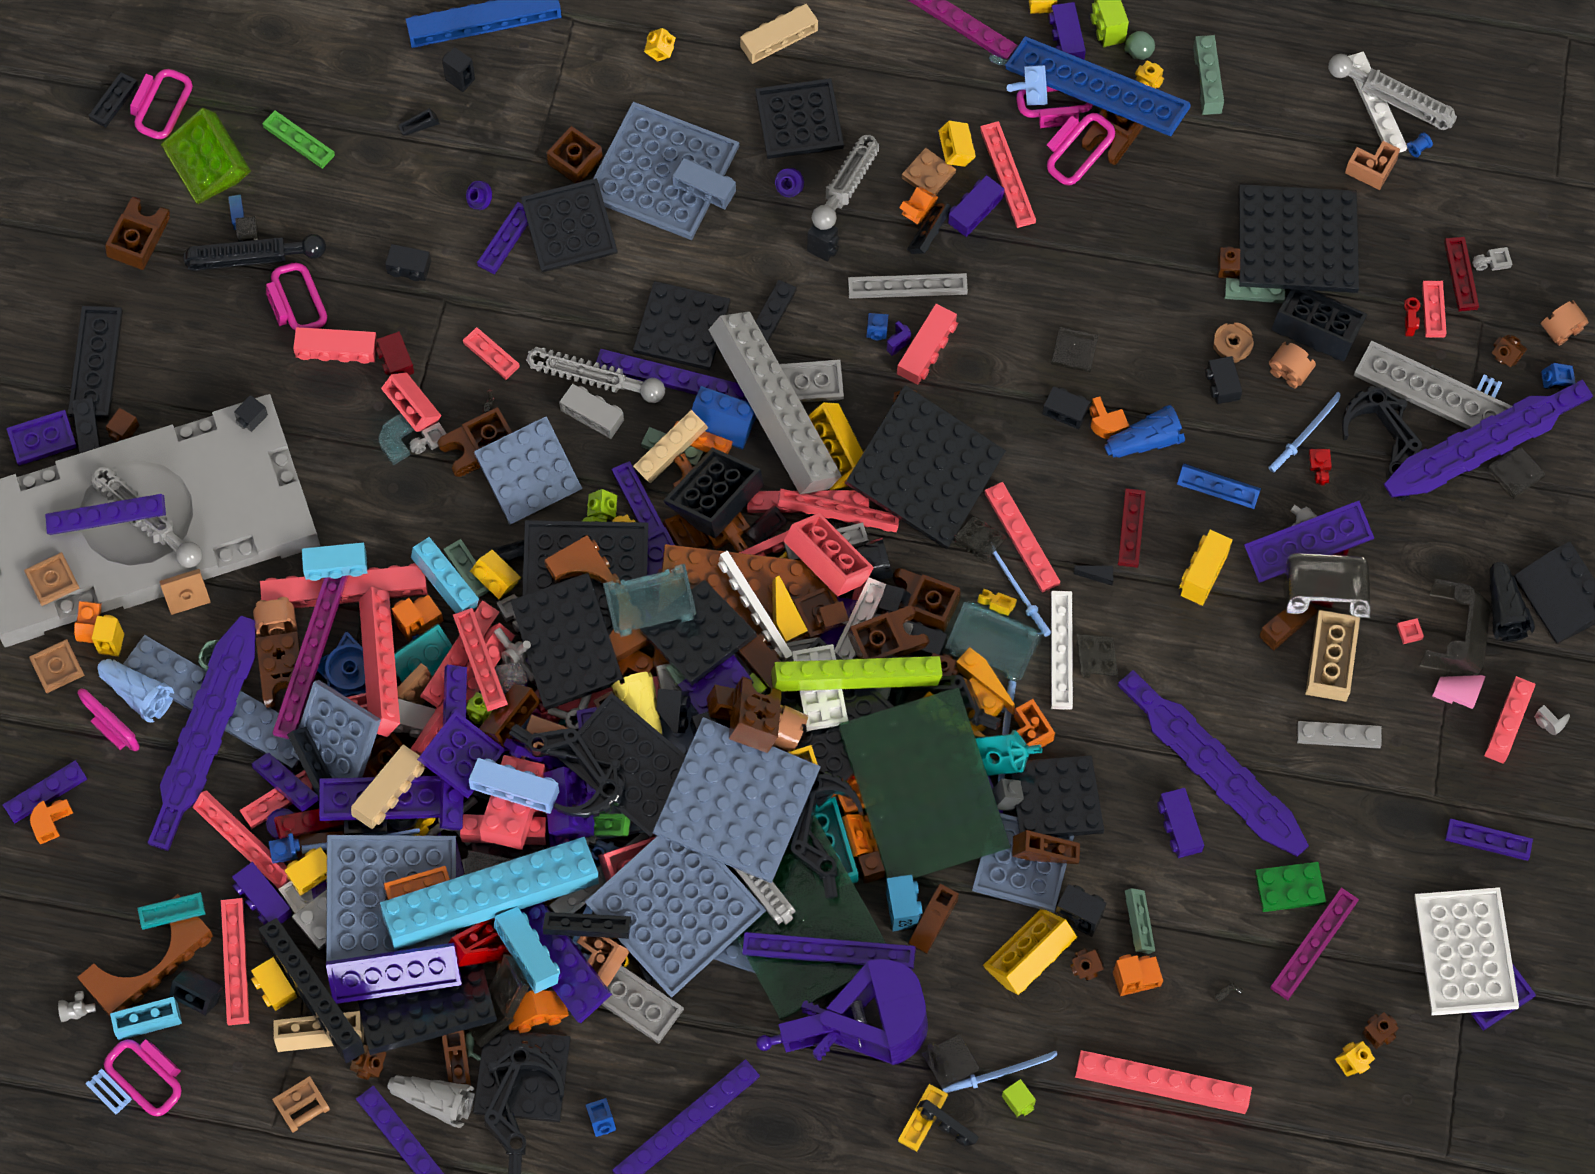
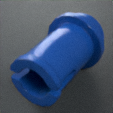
(597, 851)

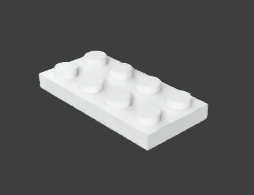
(823, 707)

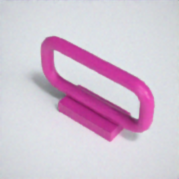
(145, 96)
(1051, 116)
(1067, 135)
(280, 303)
(108, 723)
(158, 1062)

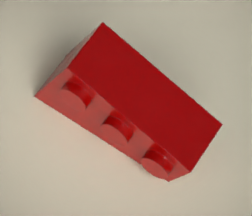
(479, 944)

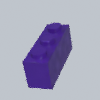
(1067, 29)
(975, 205)
(1180, 823)
(261, 895)

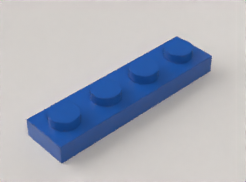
(1218, 486)

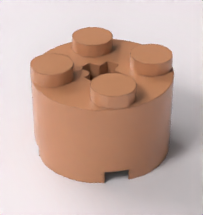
(1565, 322)
(1291, 364)
(274, 617)
(790, 728)

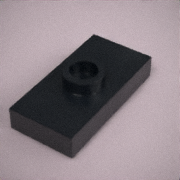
(766, 526)

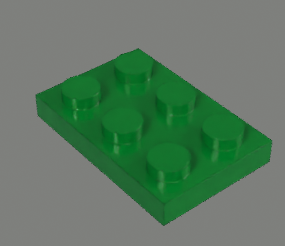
(1290, 886)

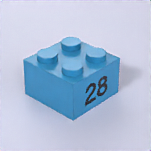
(903, 903)

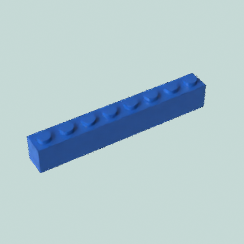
(479, 19)

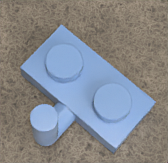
(1034, 85)

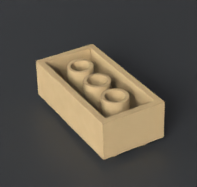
(1332, 655)

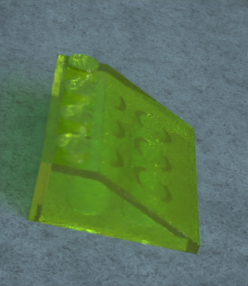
(205, 156)

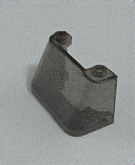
(1327, 579)

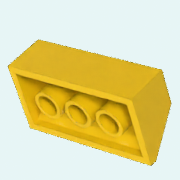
(837, 438)
(1030, 951)

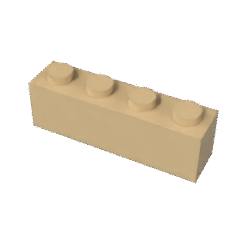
(778, 33)
(670, 446)
(387, 787)
(307, 1034)

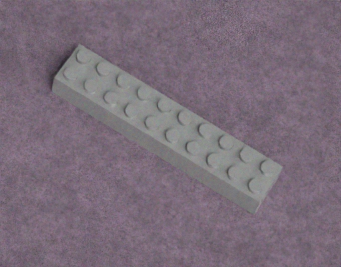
(775, 403)

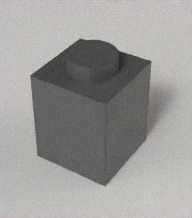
(1008, 794)

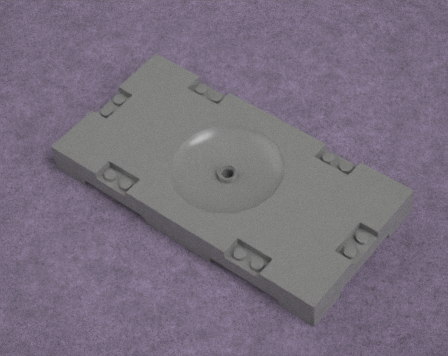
(220, 488)

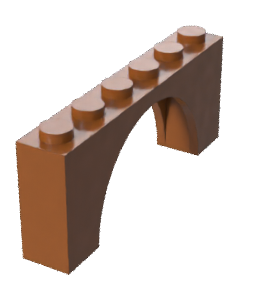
(584, 558)
(119, 993)

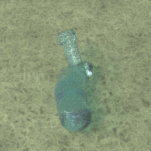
(998, 60)

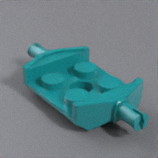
(1011, 750)

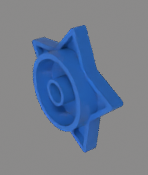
(336, 667)

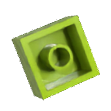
(1110, 21)

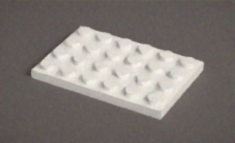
(1466, 951)

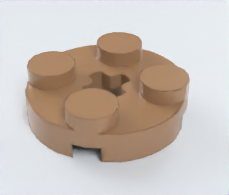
(1233, 331)

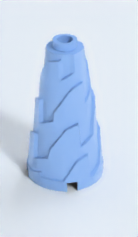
(140, 692)

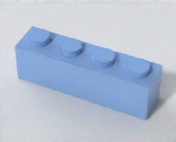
(514, 785)

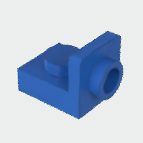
(877, 326)
(1558, 375)
(284, 849)
(601, 1117)

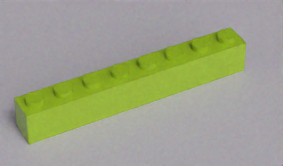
(856, 673)

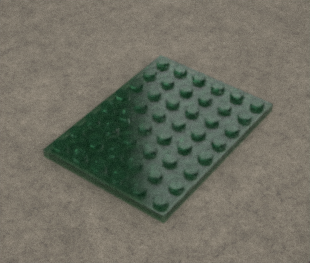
(924, 785)
(843, 918)

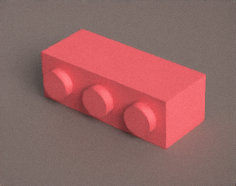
(411, 401)

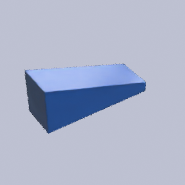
(236, 208)

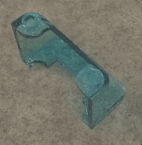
(650, 600)
(996, 638)

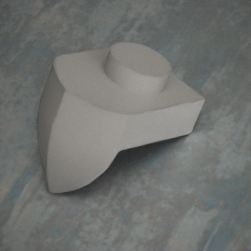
(1547, 720)

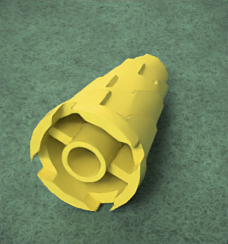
(640, 695)

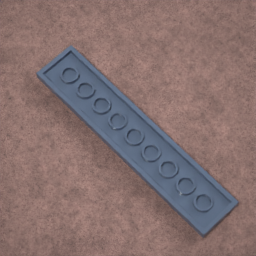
(250, 720)

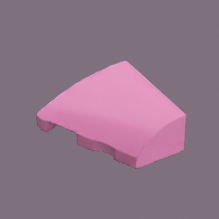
(1459, 689)

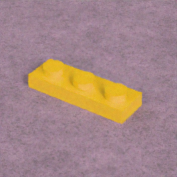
(917, 1126)

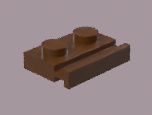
(684, 533)

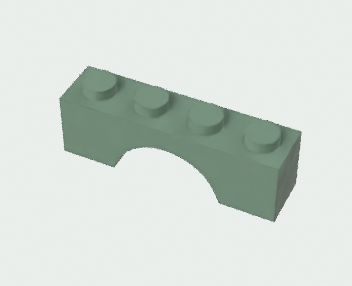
(1210, 80)

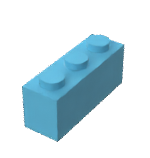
(334, 561)
(146, 1018)

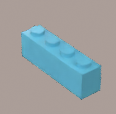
(443, 576)
(526, 949)

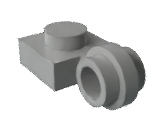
(1497, 259)
(430, 436)
(507, 612)

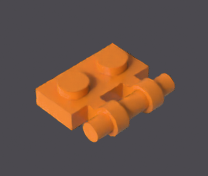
(859, 834)

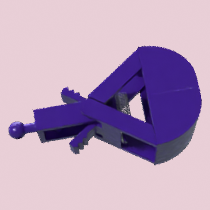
(899, 1008)

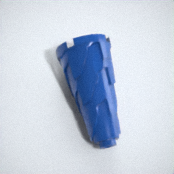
(1153, 432)

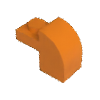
(919, 205)
(1105, 423)
(86, 620)
(43, 819)

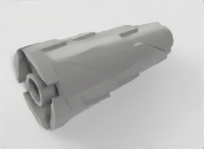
(435, 1097)

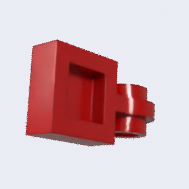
(1411, 321)
(1321, 463)

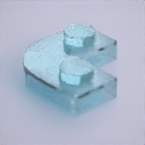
(391, 437)

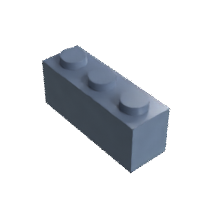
(704, 183)

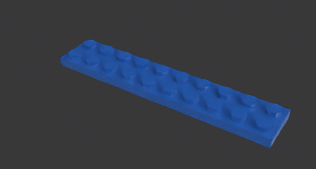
(1101, 86)

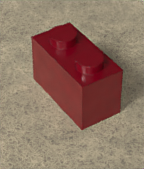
(394, 354)

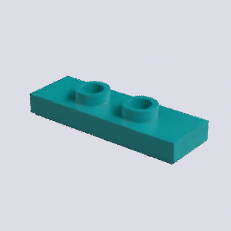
(171, 910)

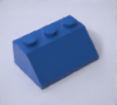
(724, 415)

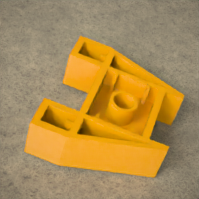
(986, 685)

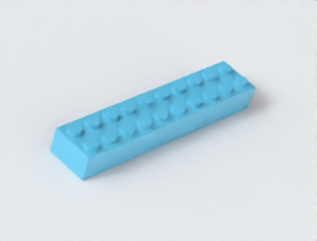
(489, 893)

